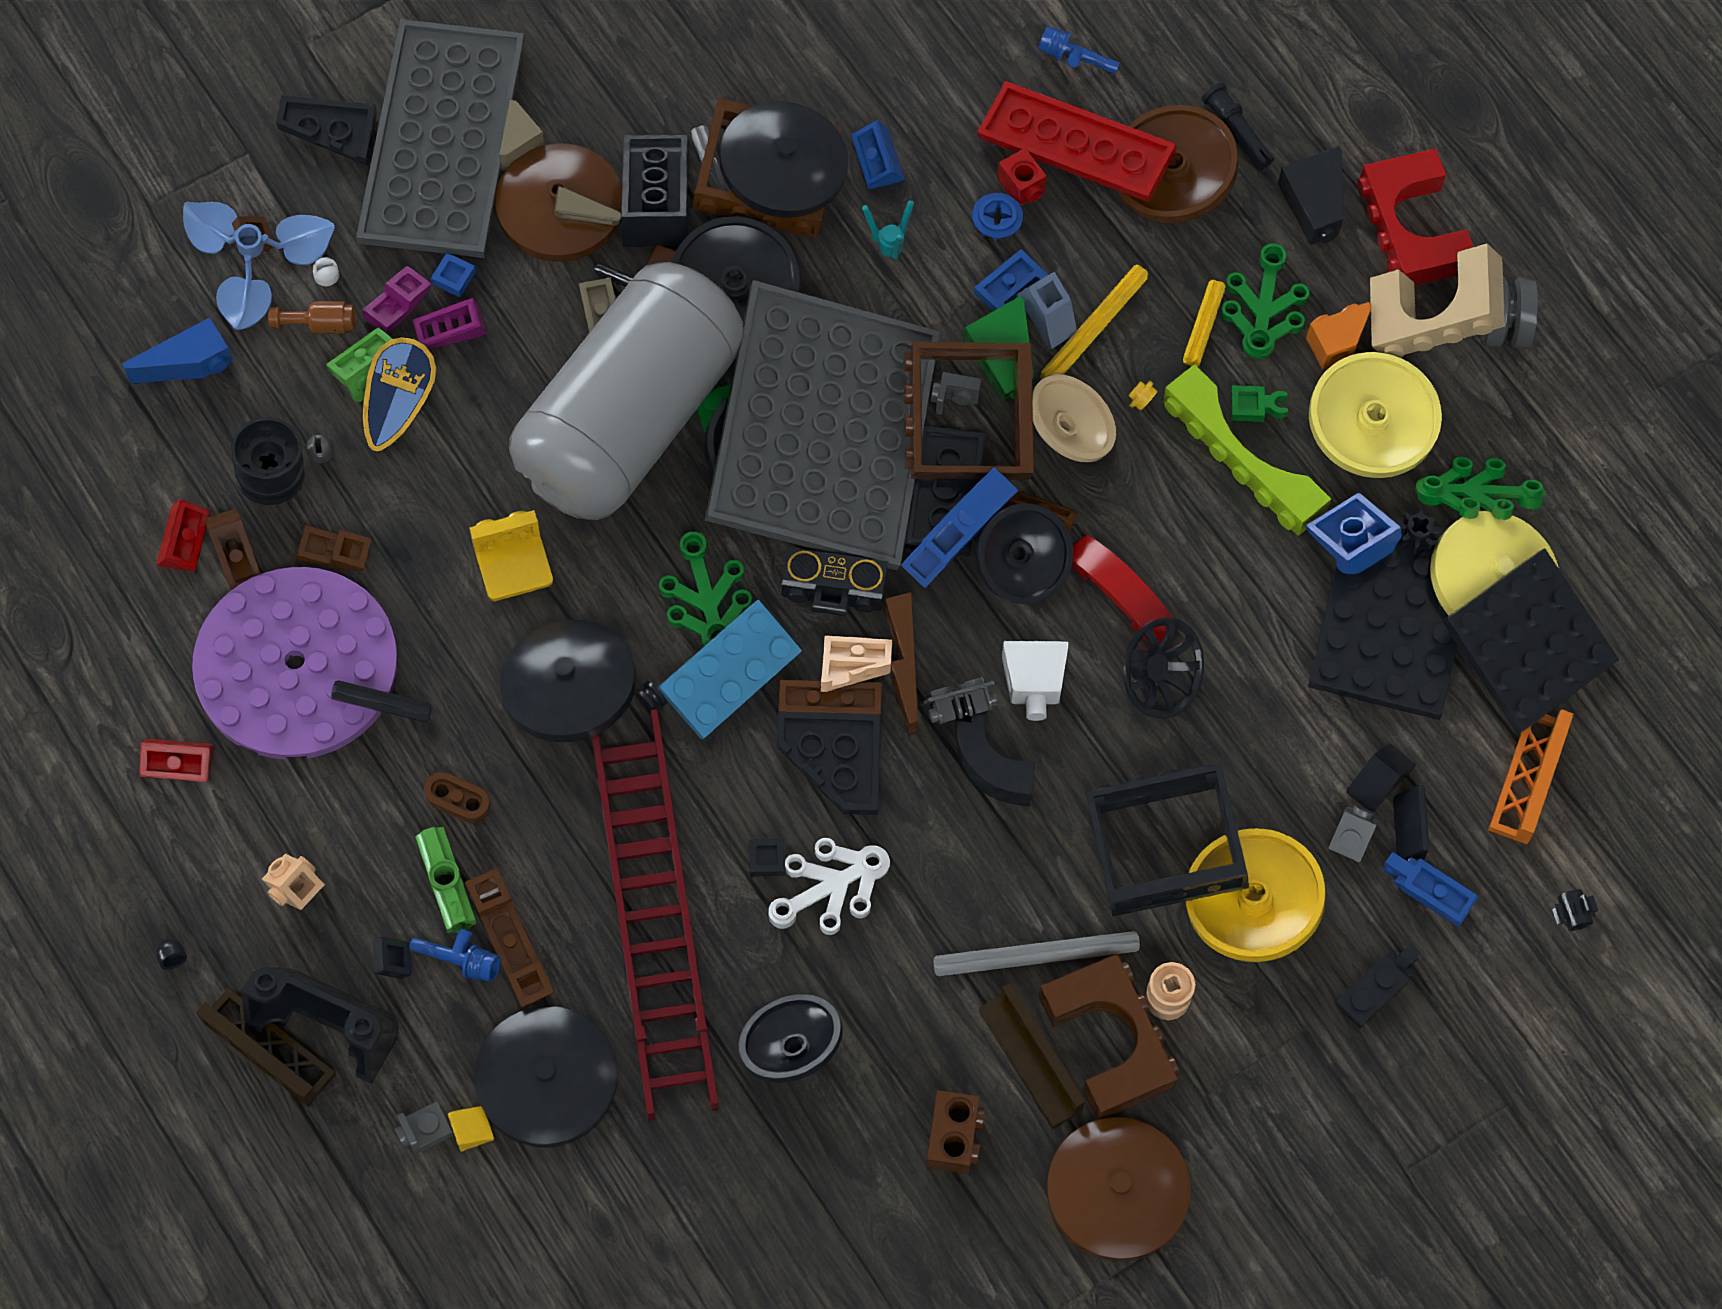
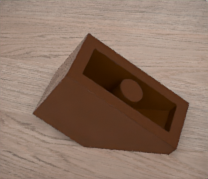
(232, 547)

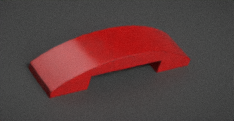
(1119, 584)

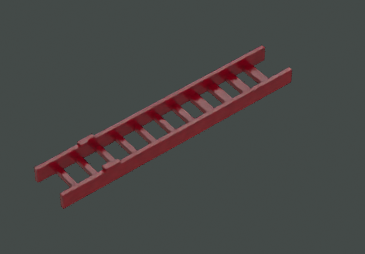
(643, 849)

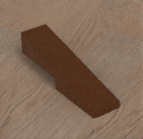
(902, 672)

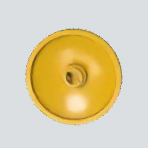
(1277, 908)

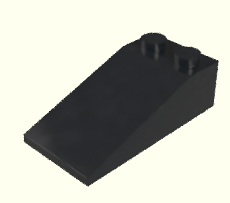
(654, 190)

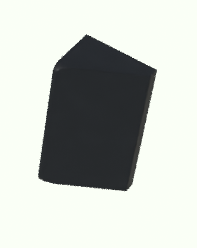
(1411, 823)

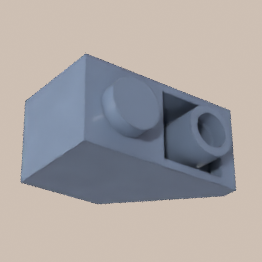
(1050, 310)

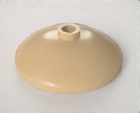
(1072, 418)

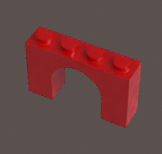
(1387, 185)

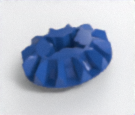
(986, 208)

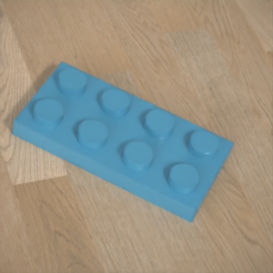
(729, 669)

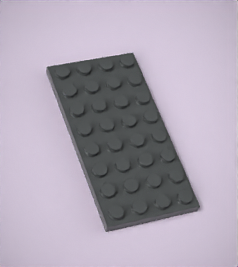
(440, 139)

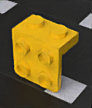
(511, 555)

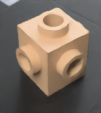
(292, 881)

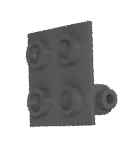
(942, 703)

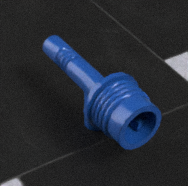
(1056, 43)
(475, 964)

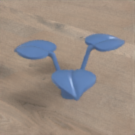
(248, 300)

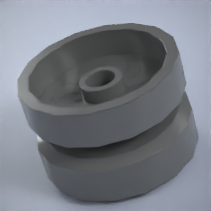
(1519, 314)

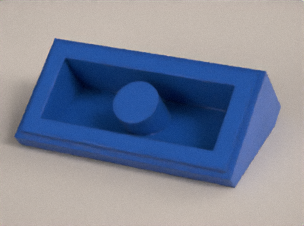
(877, 155)

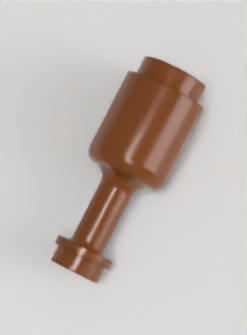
(321, 317)

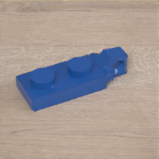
(1431, 887)

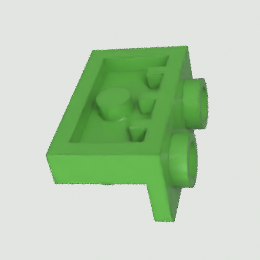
(354, 364)

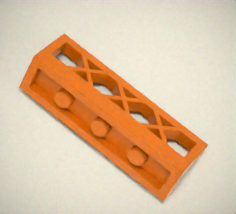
(1540, 786)

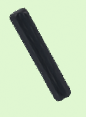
(381, 701)

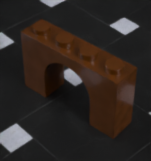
(1109, 989)

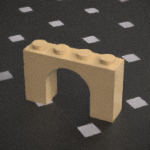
(1474, 310)

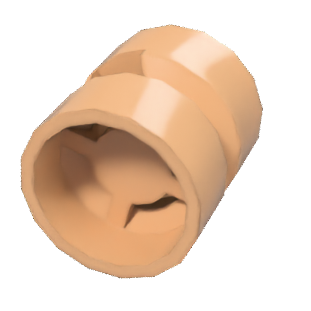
(1170, 991)

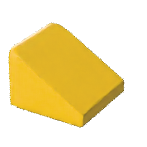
(470, 1127)

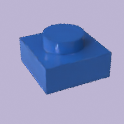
(453, 275)

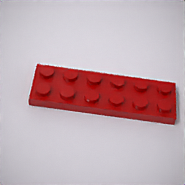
(1077, 141)

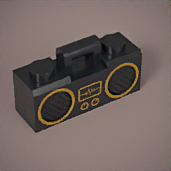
(835, 577)

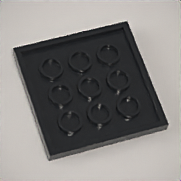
(1530, 640)

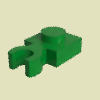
(1251, 403)

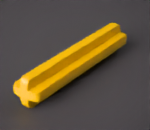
(1204, 323)

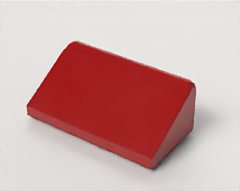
(183, 536)
(176, 760)

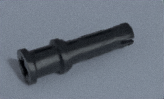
(1232, 116)

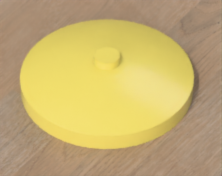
(1375, 415)
(1478, 554)

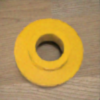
(1142, 395)

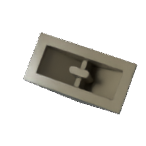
(519, 135)

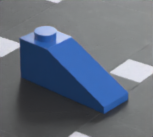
(184, 356)

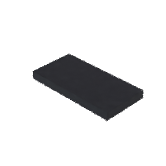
(937, 497)

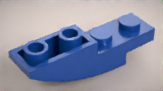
(959, 527)

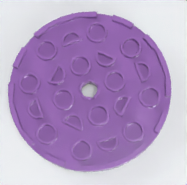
(245, 653)

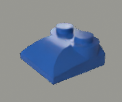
(1356, 534)

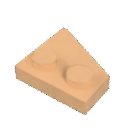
(853, 660)

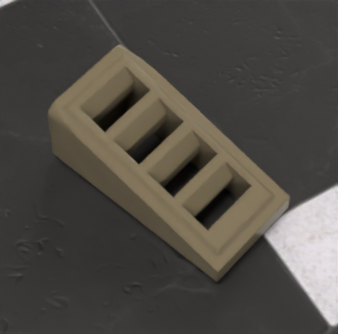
(577, 207)

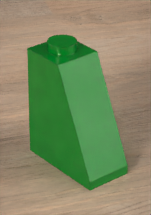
(1003, 325)

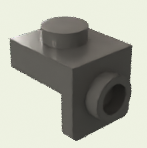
(1353, 832)

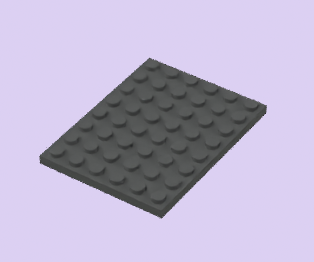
(819, 427)

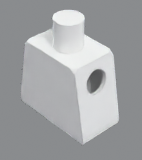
(1034, 674)

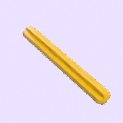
(1096, 322)

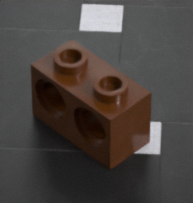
(947, 1131)

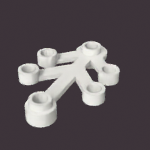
(834, 883)

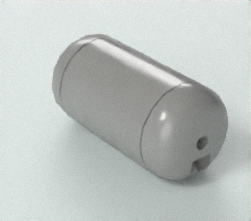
(627, 391)

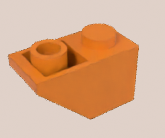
(1338, 334)

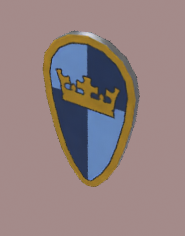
(396, 390)

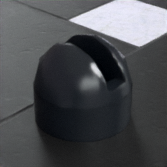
(170, 954)

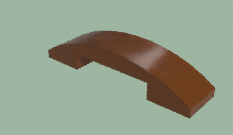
(509, 938)

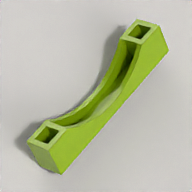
(1289, 495)

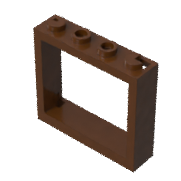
(725, 203)
(1016, 352)

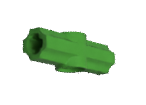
(438, 862)

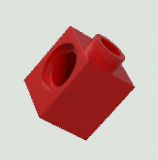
(1022, 166)

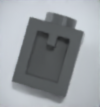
(957, 388)
(423, 1128)

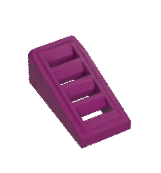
(452, 335)

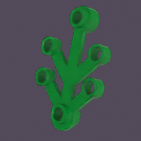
(1263, 307)
(1435, 490)
(706, 598)

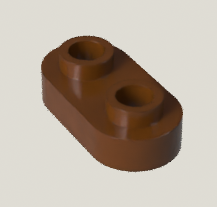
(458, 798)

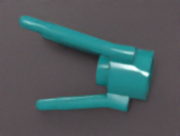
(890, 237)

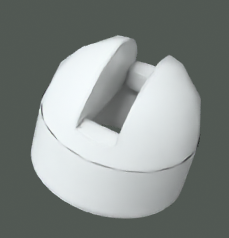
(328, 271)

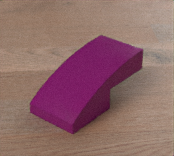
(398, 301)

